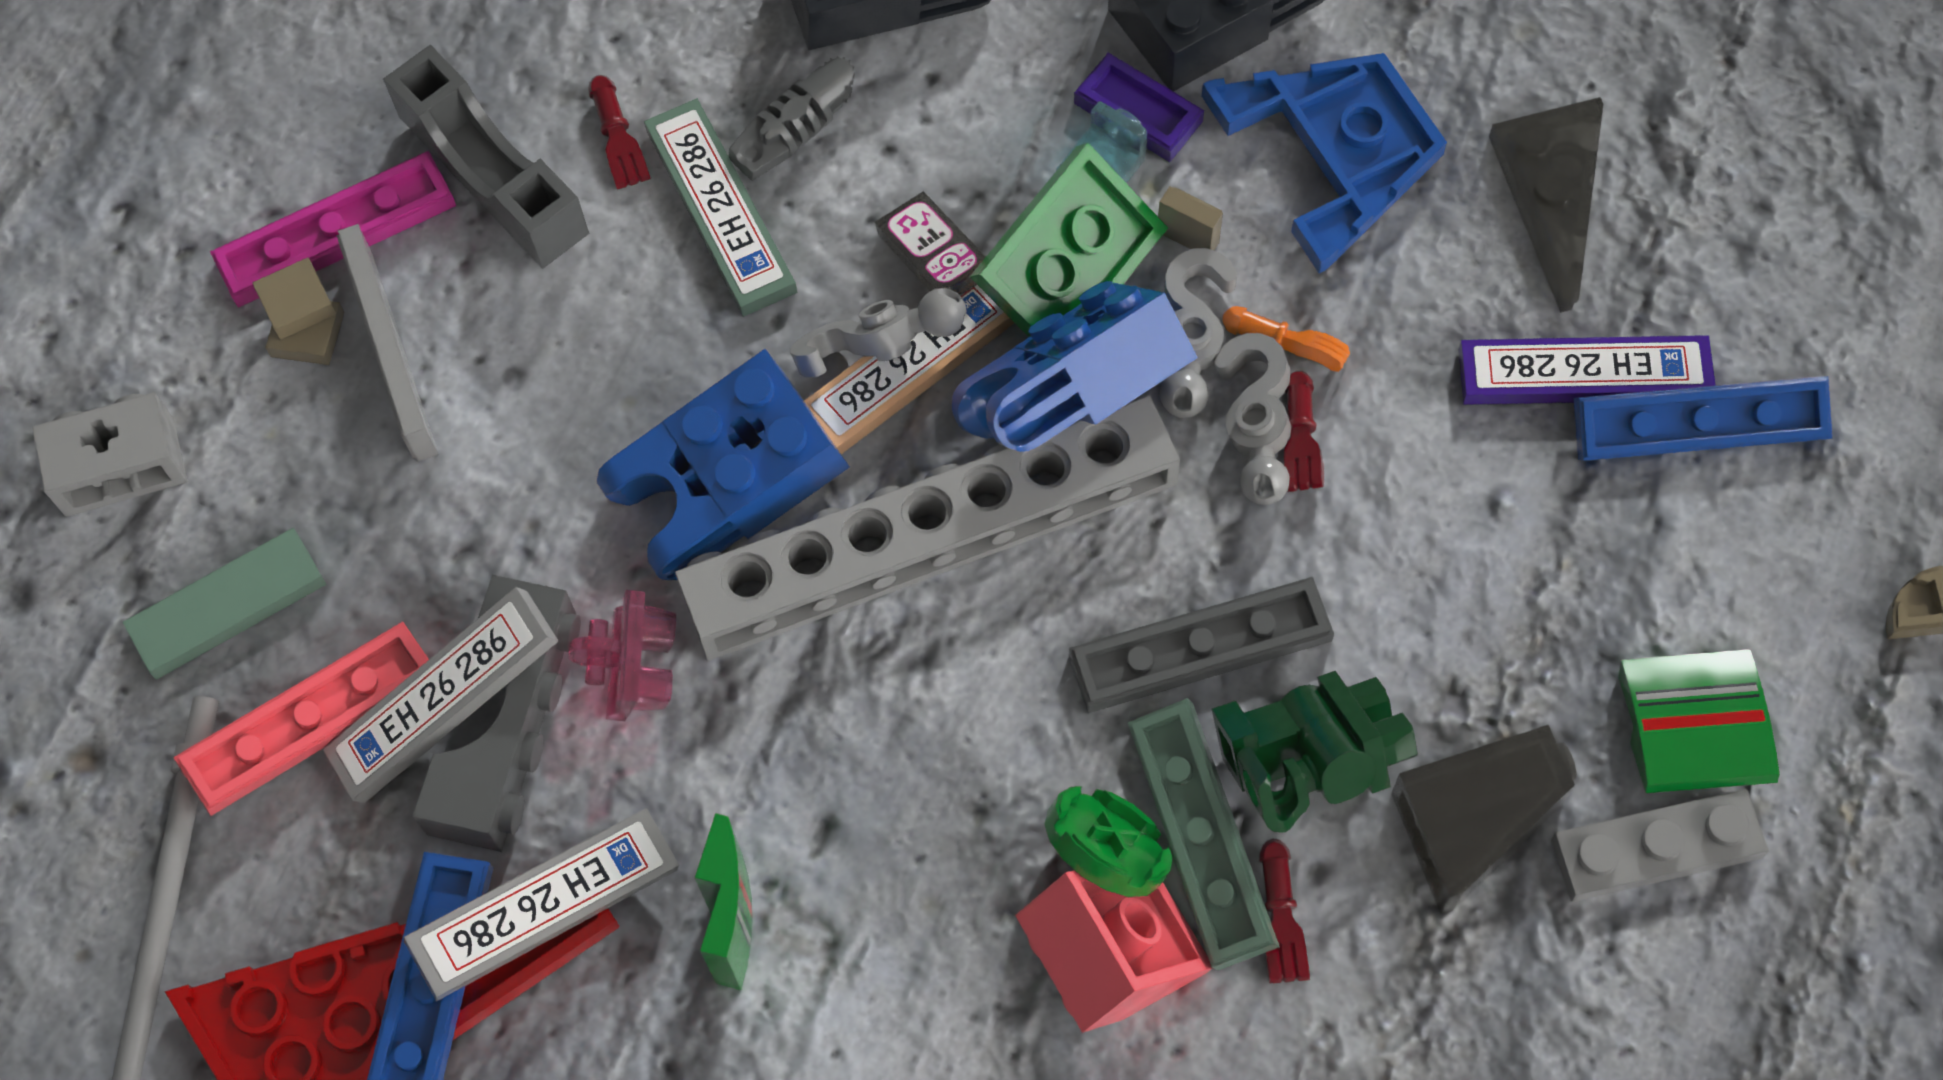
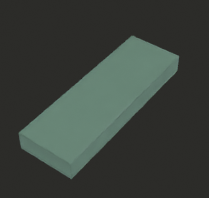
(224, 603)

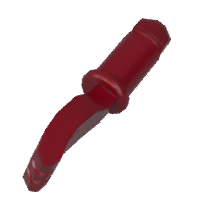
(622, 150)
(1302, 452)
(1290, 959)

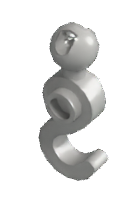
(1200, 324)
(881, 332)
(1257, 417)

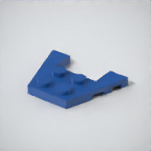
(1357, 127)

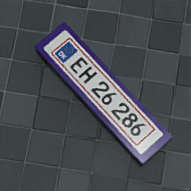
(1580, 367)

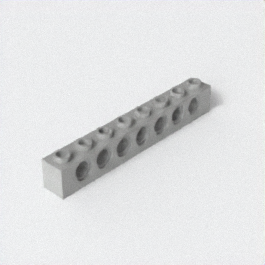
(911, 554)

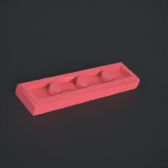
(298, 720)

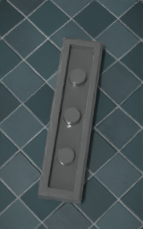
(1200, 644)

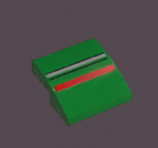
(1699, 721)
(728, 896)

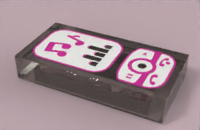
(930, 244)

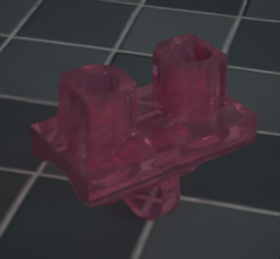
(633, 630)

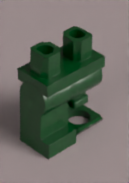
(1318, 740)

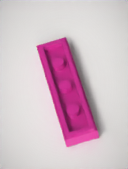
(378, 204)

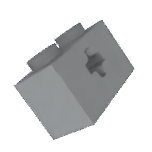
(109, 453)

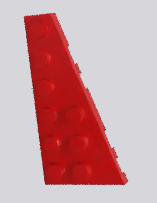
(327, 1003)

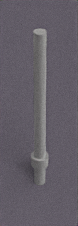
(162, 902)

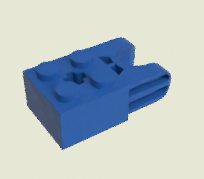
(1075, 367)
(710, 465)

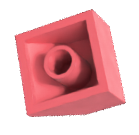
(1110, 949)

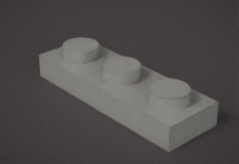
(1659, 845)

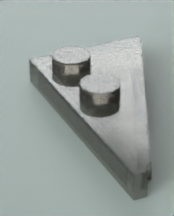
(1551, 175)

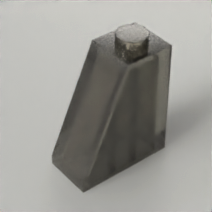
(1481, 807)

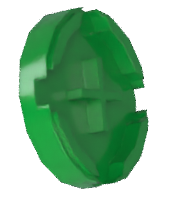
(1108, 841)

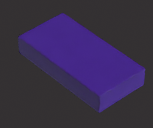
(1163, 113)

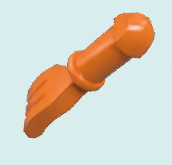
(1306, 344)

